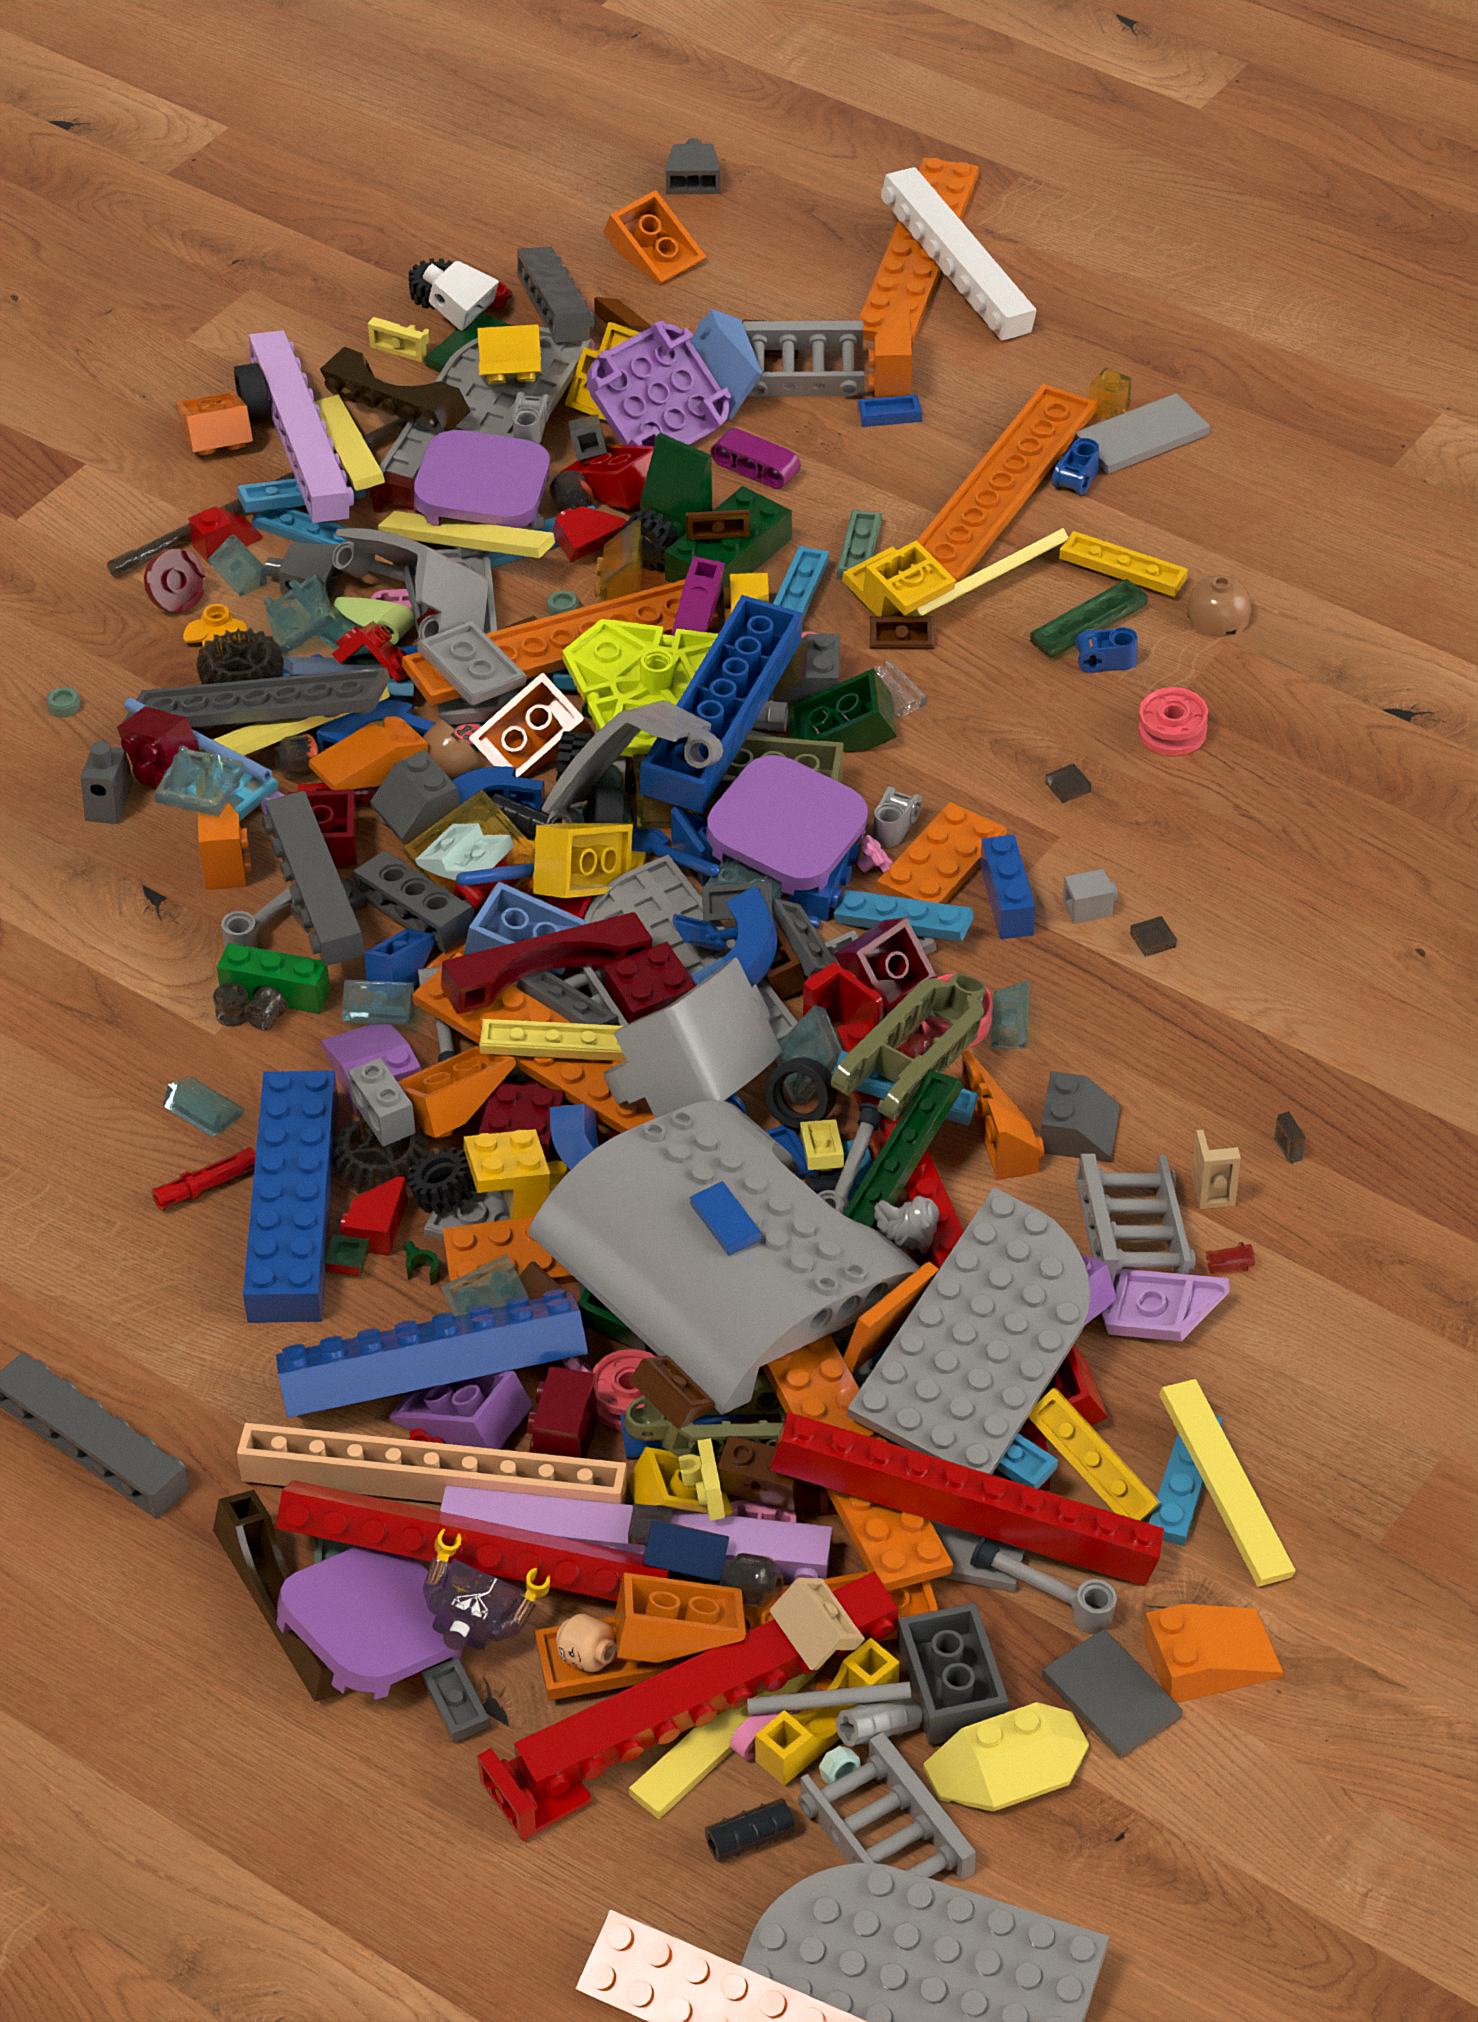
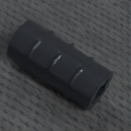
(521, 814)
(749, 1829)

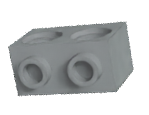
(381, 1101)

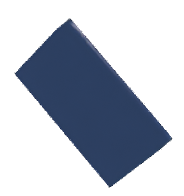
(685, 1550)

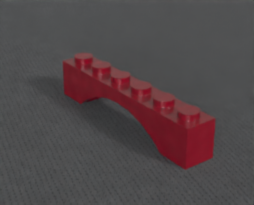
(480, 977)

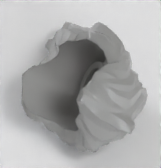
(910, 1225)

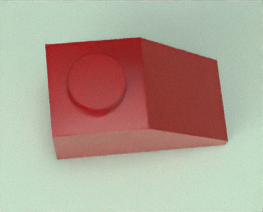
(215, 525)
(585, 531)
(377, 1215)

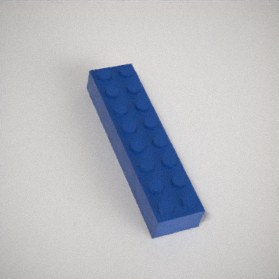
(727, 693)
(291, 1197)
(430, 1352)

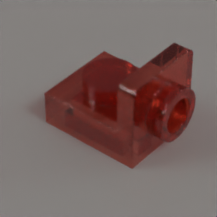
(396, 491)

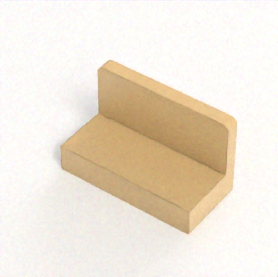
(1214, 1174)
(815, 1621)

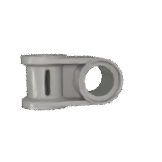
(530, 416)
(895, 817)

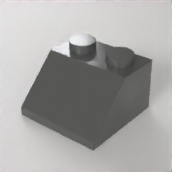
(811, 669)
(415, 796)
(1078, 1118)

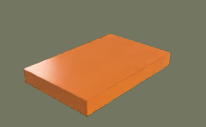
(885, 1318)

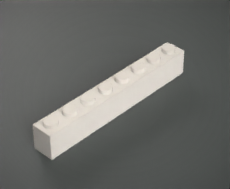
(958, 254)

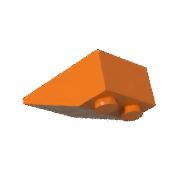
(653, 238)
(892, 355)
(215, 422)
(529, 728)
(367, 754)
(223, 848)
(454, 1089)
(675, 1618)
(1208, 1649)

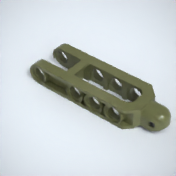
(953, 1001)
(650, 1424)

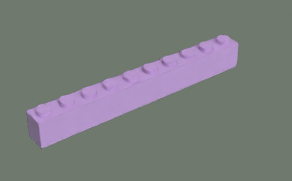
(300, 428)
(795, 1547)

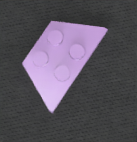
(1161, 1303)

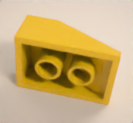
(580, 858)

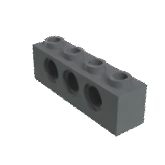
(414, 900)

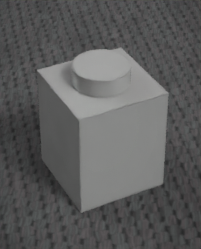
(1089, 896)

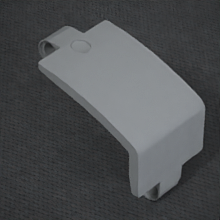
(439, 581)
(603, 749)
(696, 1046)

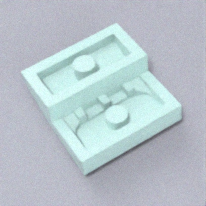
(463, 850)

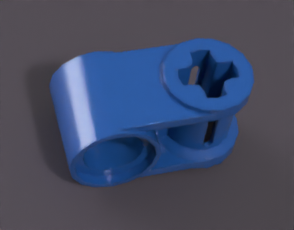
(1078, 466)
(1110, 649)

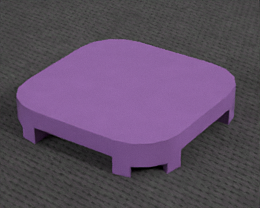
(657, 387)
(481, 479)
(787, 822)
(364, 1618)

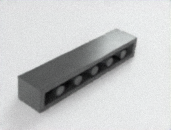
(554, 294)
(313, 879)
(92, 1435)

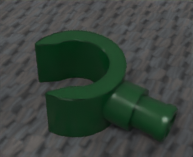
(419, 1258)

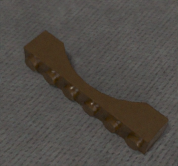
(430, 405)
(252, 1546)

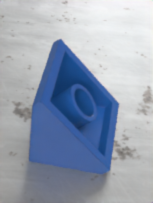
(690, 836)

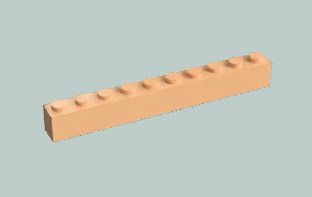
(418, 1467)

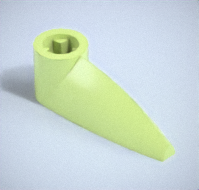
(393, 616)

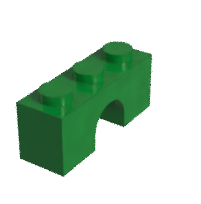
(298, 978)

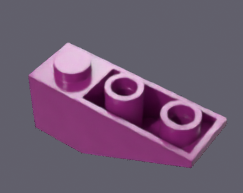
(699, 595)

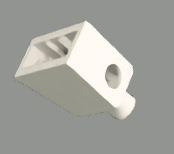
(460, 292)

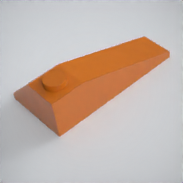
(1003, 1127)

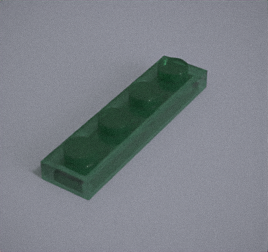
(1091, 615)

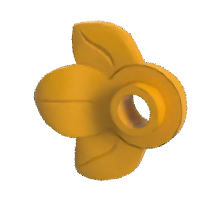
(214, 620)

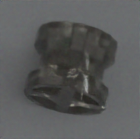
(229, 1004)
(265, 1008)

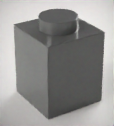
(587, 437)

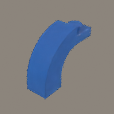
(342, 727)
(503, 781)
(756, 934)
(573, 1132)

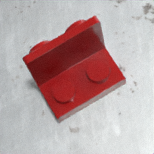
(517, 1801)

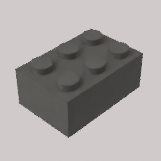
(951, 1670)

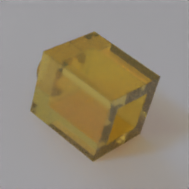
(1111, 393)

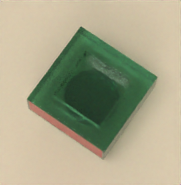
(346, 1255)

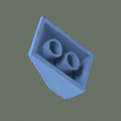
(728, 355)
(514, 917)

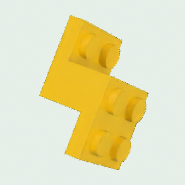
(509, 353)
(579, 395)
(899, 580)
(515, 1166)

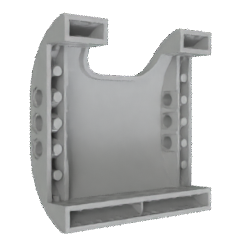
(647, 1255)

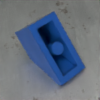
(399, 957)

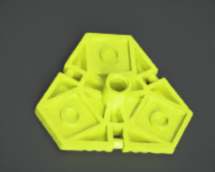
(632, 666)

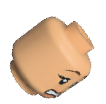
(586, 1643)

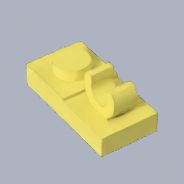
(398, 339)
(822, 1145)
(704, 1468)

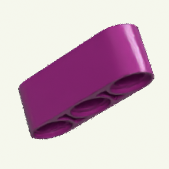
(755, 458)

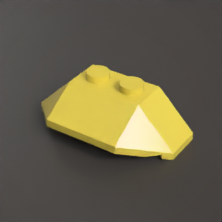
(1008, 1758)

